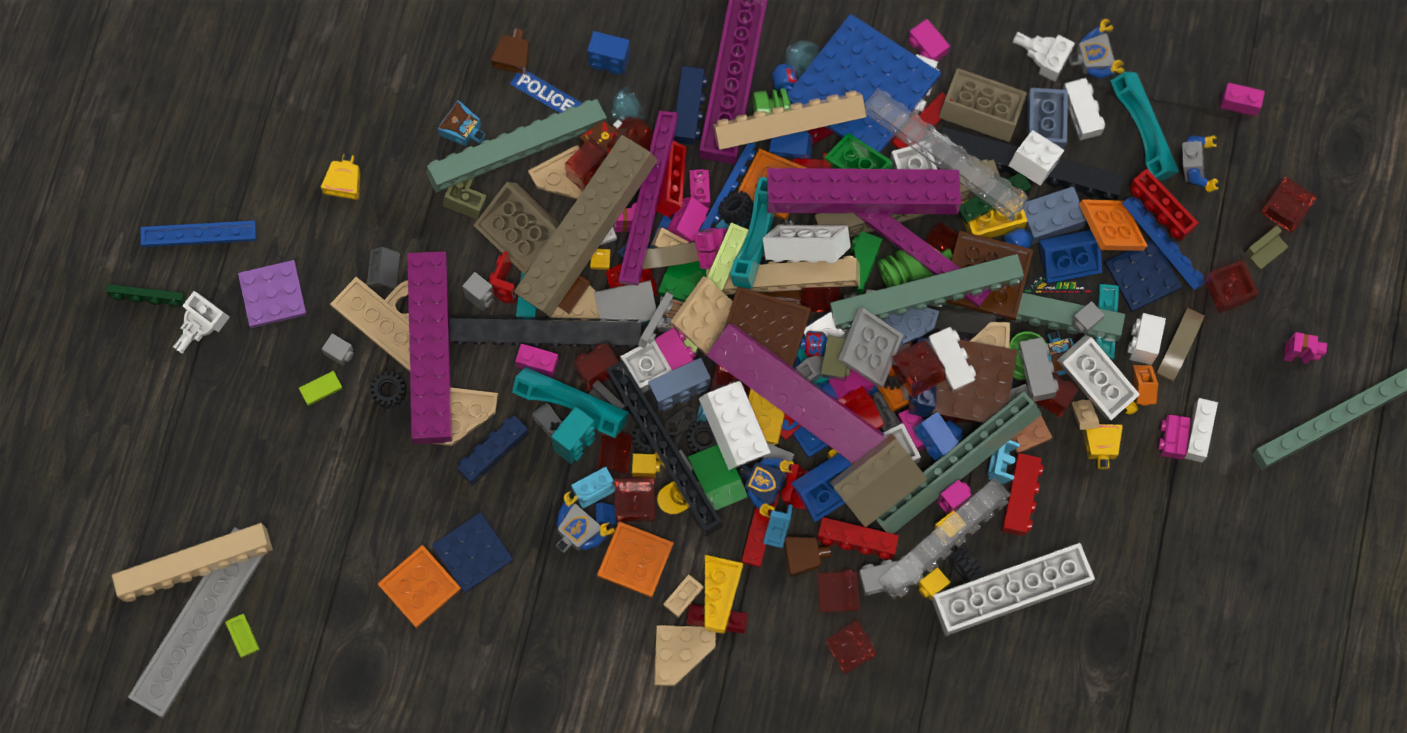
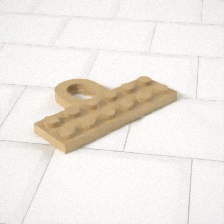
(377, 317)

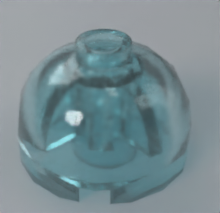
(800, 56)
(626, 105)

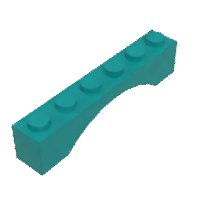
(1132, 95)
(748, 260)
(540, 387)

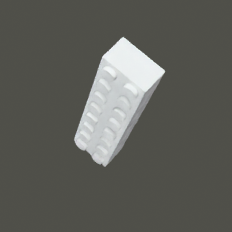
(1012, 589)

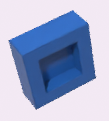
(605, 513)

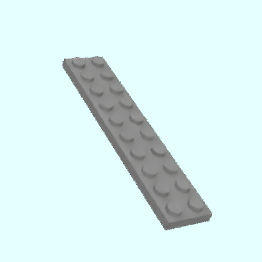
(191, 635)

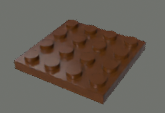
(976, 249)
(770, 321)
(988, 392)

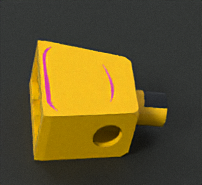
(342, 178)
(1103, 443)

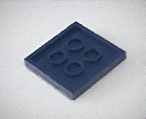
(1143, 276)
(472, 553)

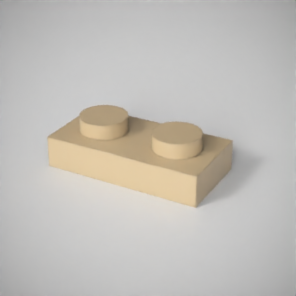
(666, 238)
(1085, 414)
(683, 596)

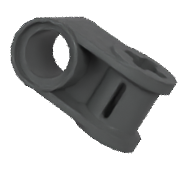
(546, 418)

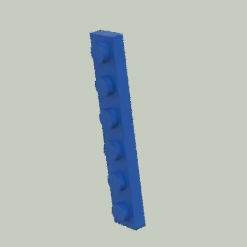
(730, 185)
(198, 233)
(1167, 246)

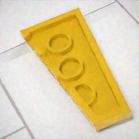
(720, 589)

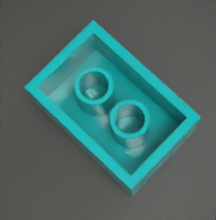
(574, 436)

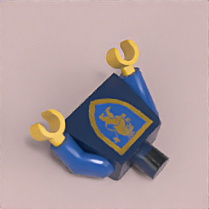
(765, 482)

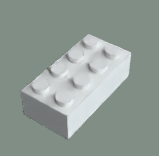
(806, 243)
(1098, 377)
(734, 425)

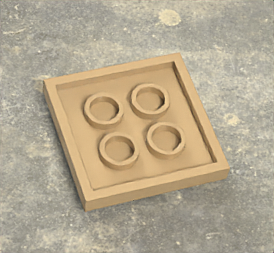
(703, 315)

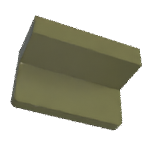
(1266, 248)

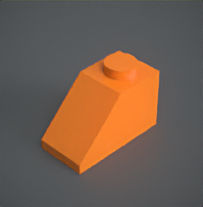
(1145, 384)

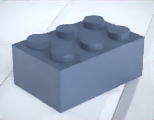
(1048, 114)
(1054, 215)
(679, 385)

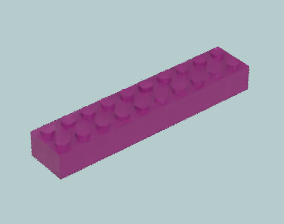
(733, 73)
(863, 191)
(429, 348)
(794, 394)

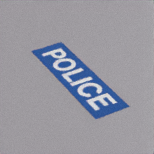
(544, 92)

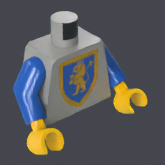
(1095, 53)
(1194, 161)
(578, 527)

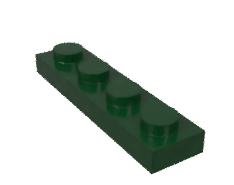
(977, 207)
(152, 296)

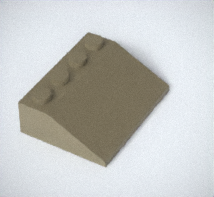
(983, 105)
(517, 225)
(878, 480)

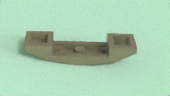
(671, 255)
(1180, 344)

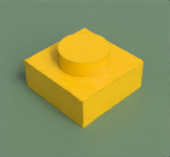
(601, 259)

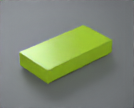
(320, 388)
(242, 635)

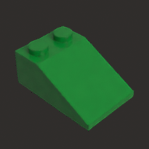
(854, 154)
(866, 250)
(681, 280)
(715, 479)

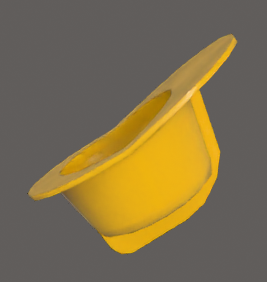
(670, 500)

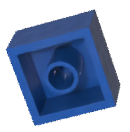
(608, 53)

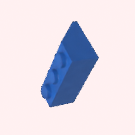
(1070, 256)
(817, 491)

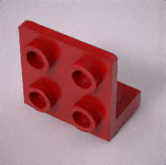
(863, 404)

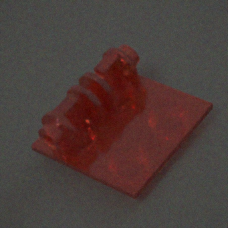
(819, 298)
(838, 591)
(851, 647)

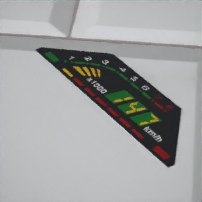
(1069, 286)

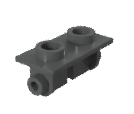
(887, 415)

